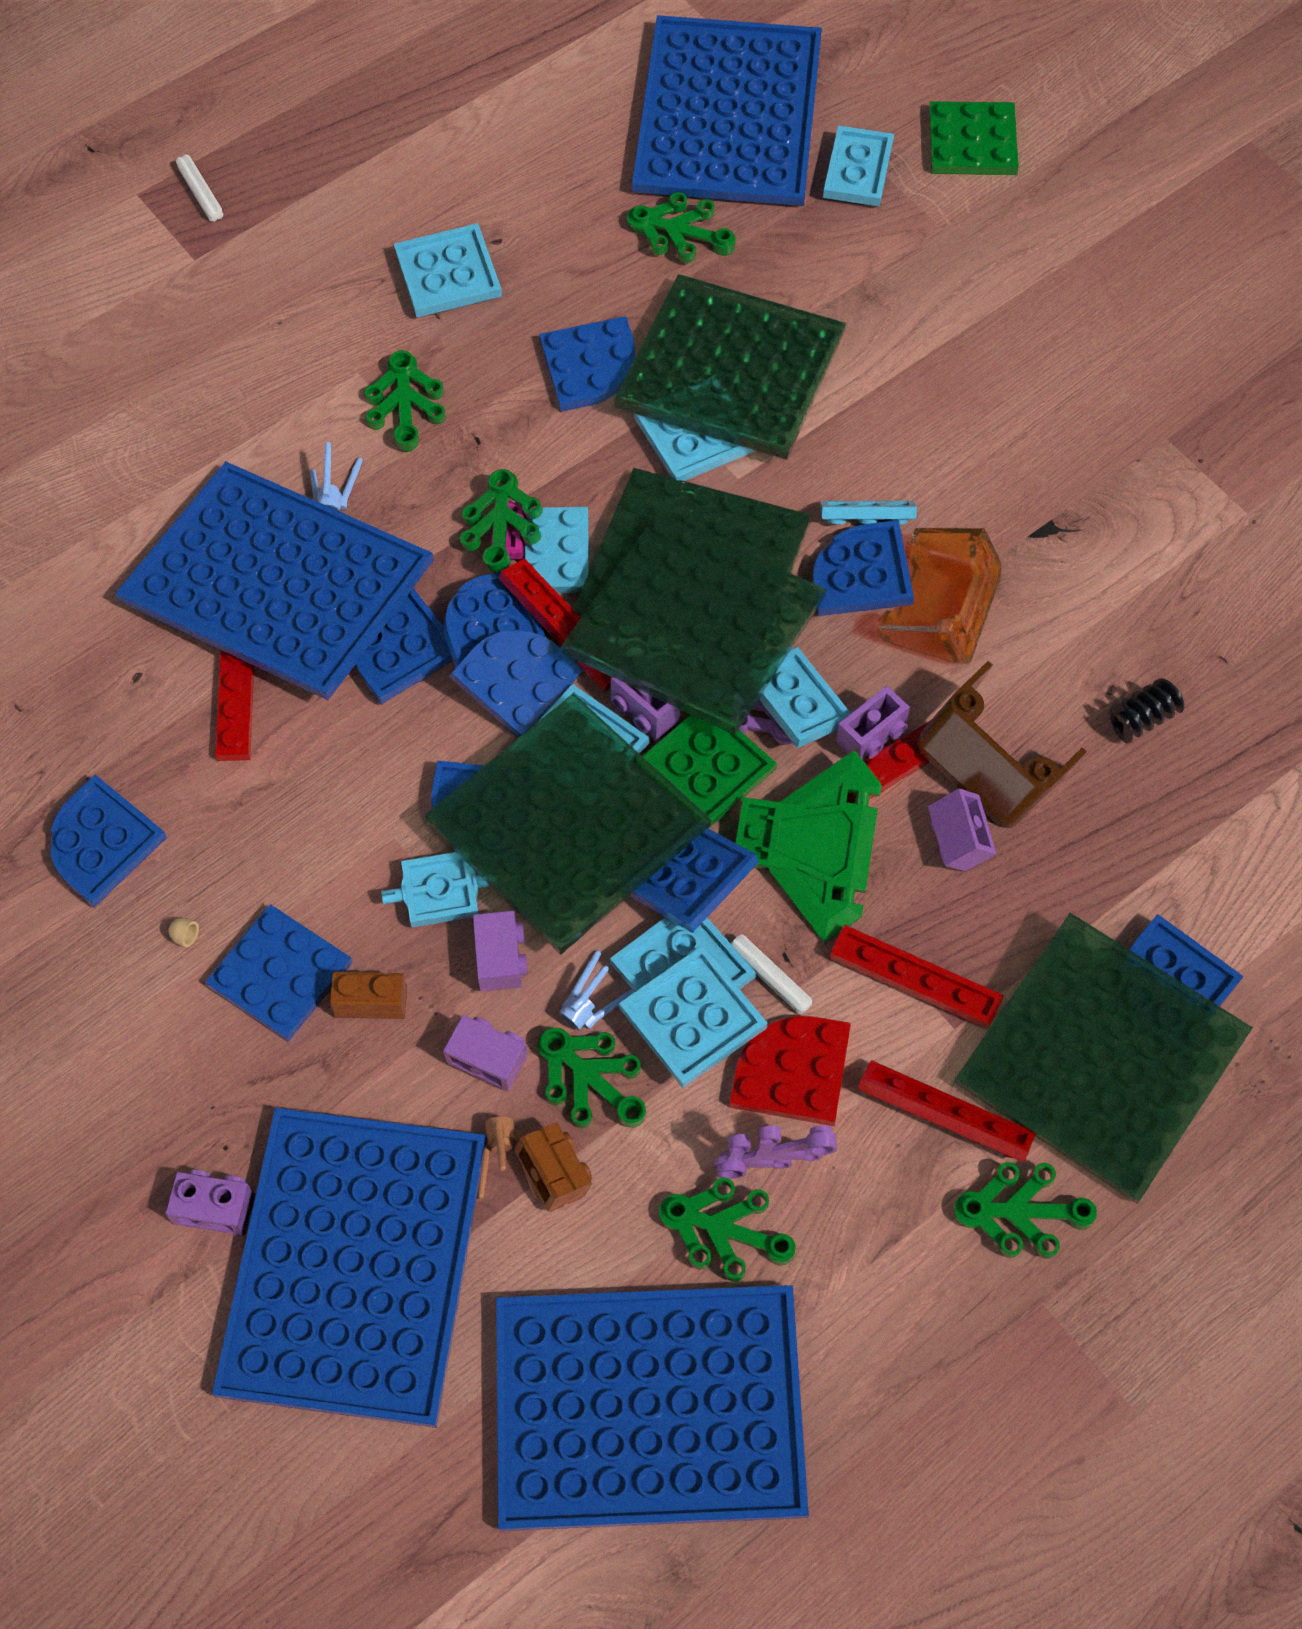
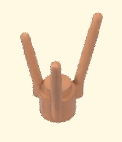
(500, 1138)

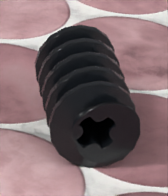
(1145, 709)

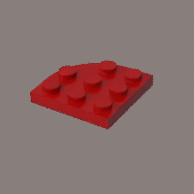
(793, 1070)

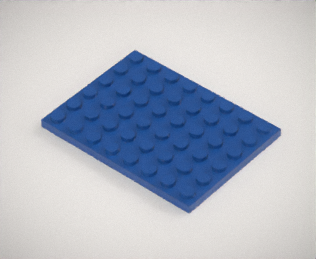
(728, 110)
(276, 579)
(352, 1268)
(649, 1408)

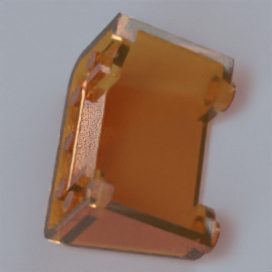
(952, 594)

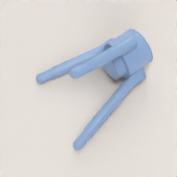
(329, 494)
(578, 1008)

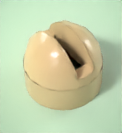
(183, 931)

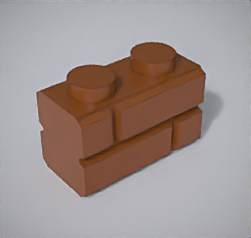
(368, 995)
(553, 1166)

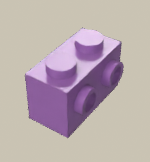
(646, 711)
(873, 724)
(961, 830)
(498, 951)
(486, 1052)
(210, 1202)

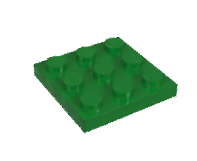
(973, 138)
(710, 765)

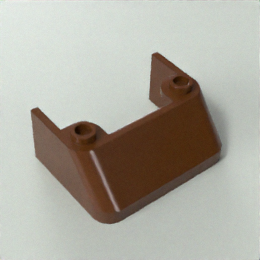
(980, 764)

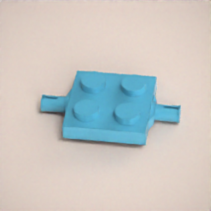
(437, 889)

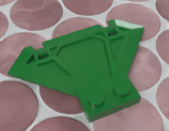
(818, 842)

